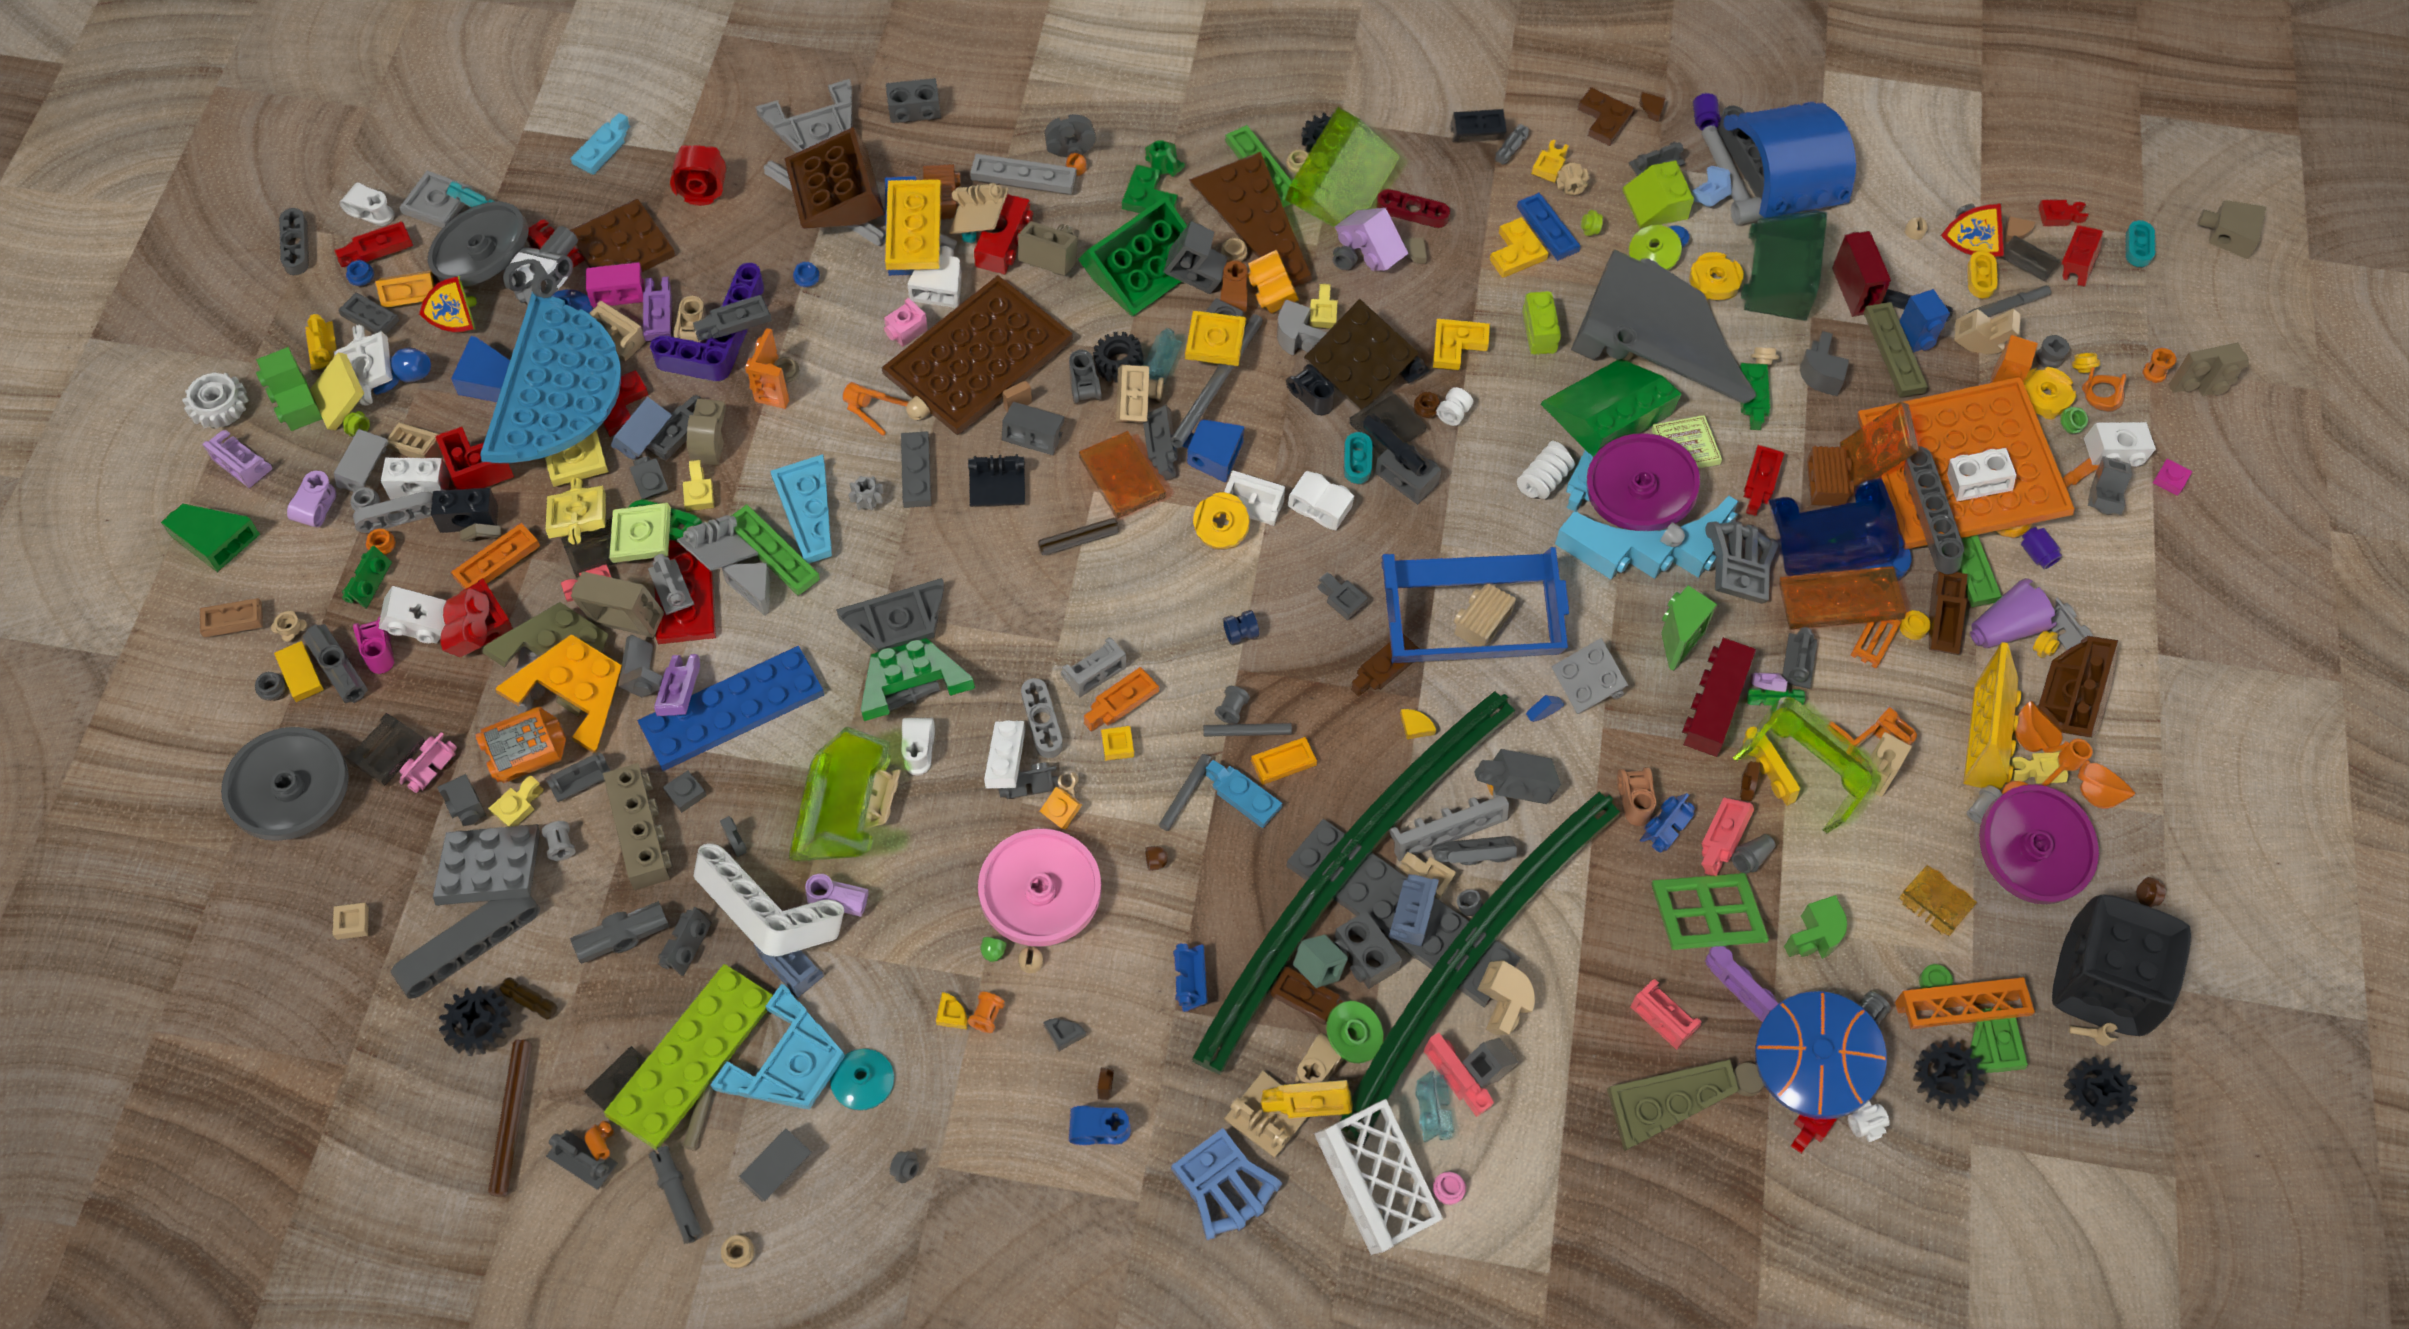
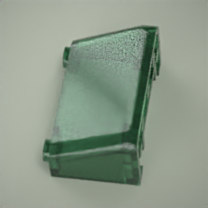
(1785, 264)

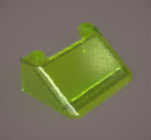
(838, 797)

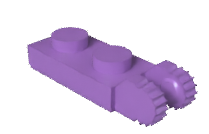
(657, 310)
(677, 686)
(1740, 982)

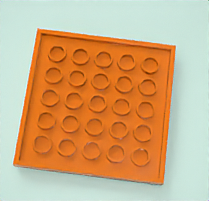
(1969, 424)

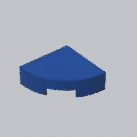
(1544, 707)

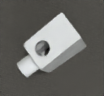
(938, 285)

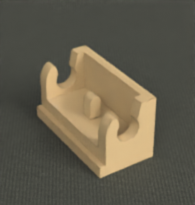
(623, 331)
(1132, 394)
(1887, 760)

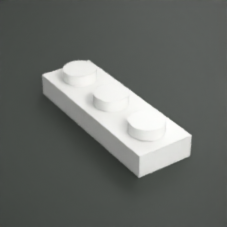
(1005, 754)

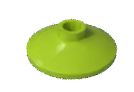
(1665, 254)

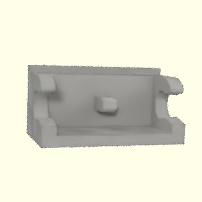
(359, 460)
(1095, 668)

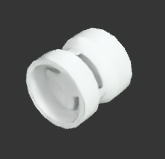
(1455, 406)

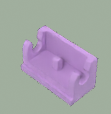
(237, 459)

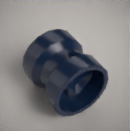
(1241, 627)

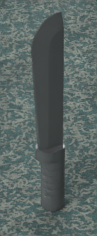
(2014, 301)

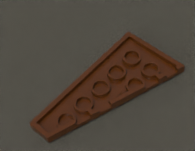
(1253, 210)

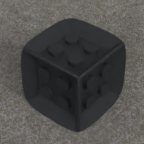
(2122, 965)

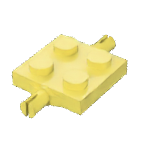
(575, 511)

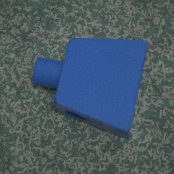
(1214, 448)

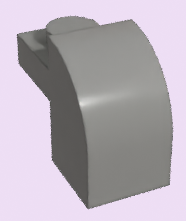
(1294, 329)

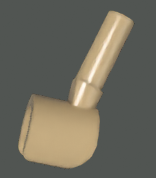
(1068, 788)
(2098, 1034)

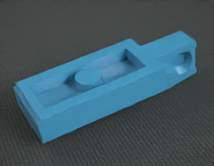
(1243, 793)

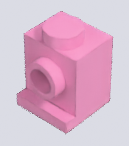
(905, 323)

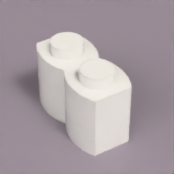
(1321, 500)

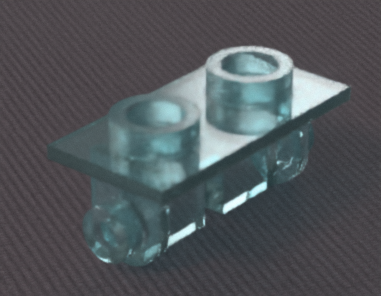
(1162, 354)
(1431, 1093)

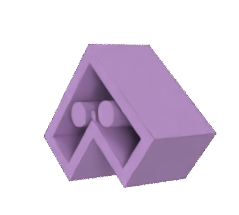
(1375, 236)

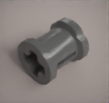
(1232, 704)

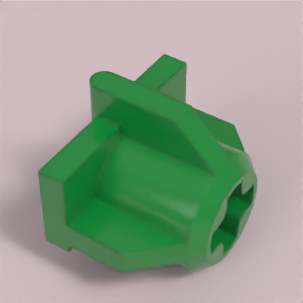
(1163, 156)

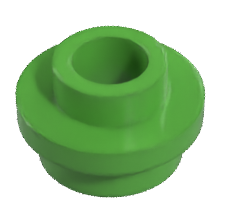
(2074, 420)

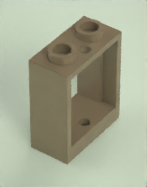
(617, 604)

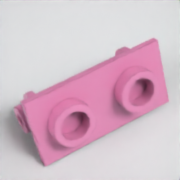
(418, 770)

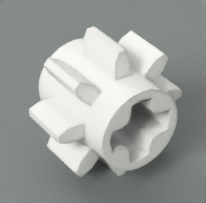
(1869, 1121)

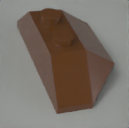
(2080, 686)

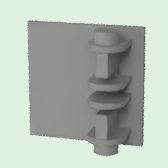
(716, 543)
(1590, 676)

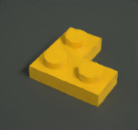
(1522, 249)
(1455, 335)

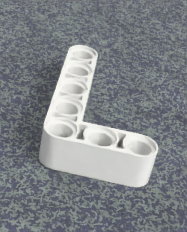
(756, 914)

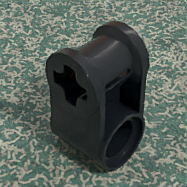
(1312, 390)

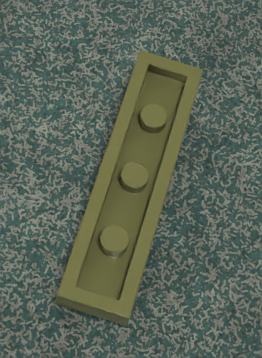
(1895, 349)

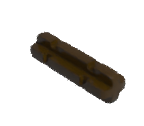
(528, 998)

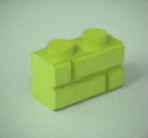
(1541, 322)

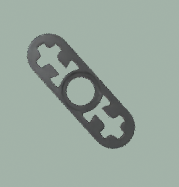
(299, 249)

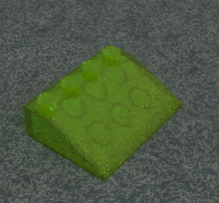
(1342, 170)

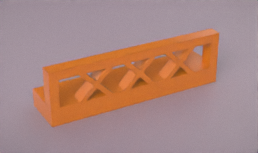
(1966, 996)

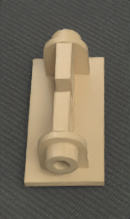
(884, 787)

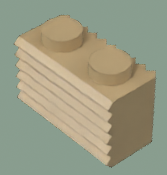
(1484, 616)

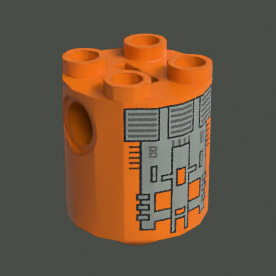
(522, 744)

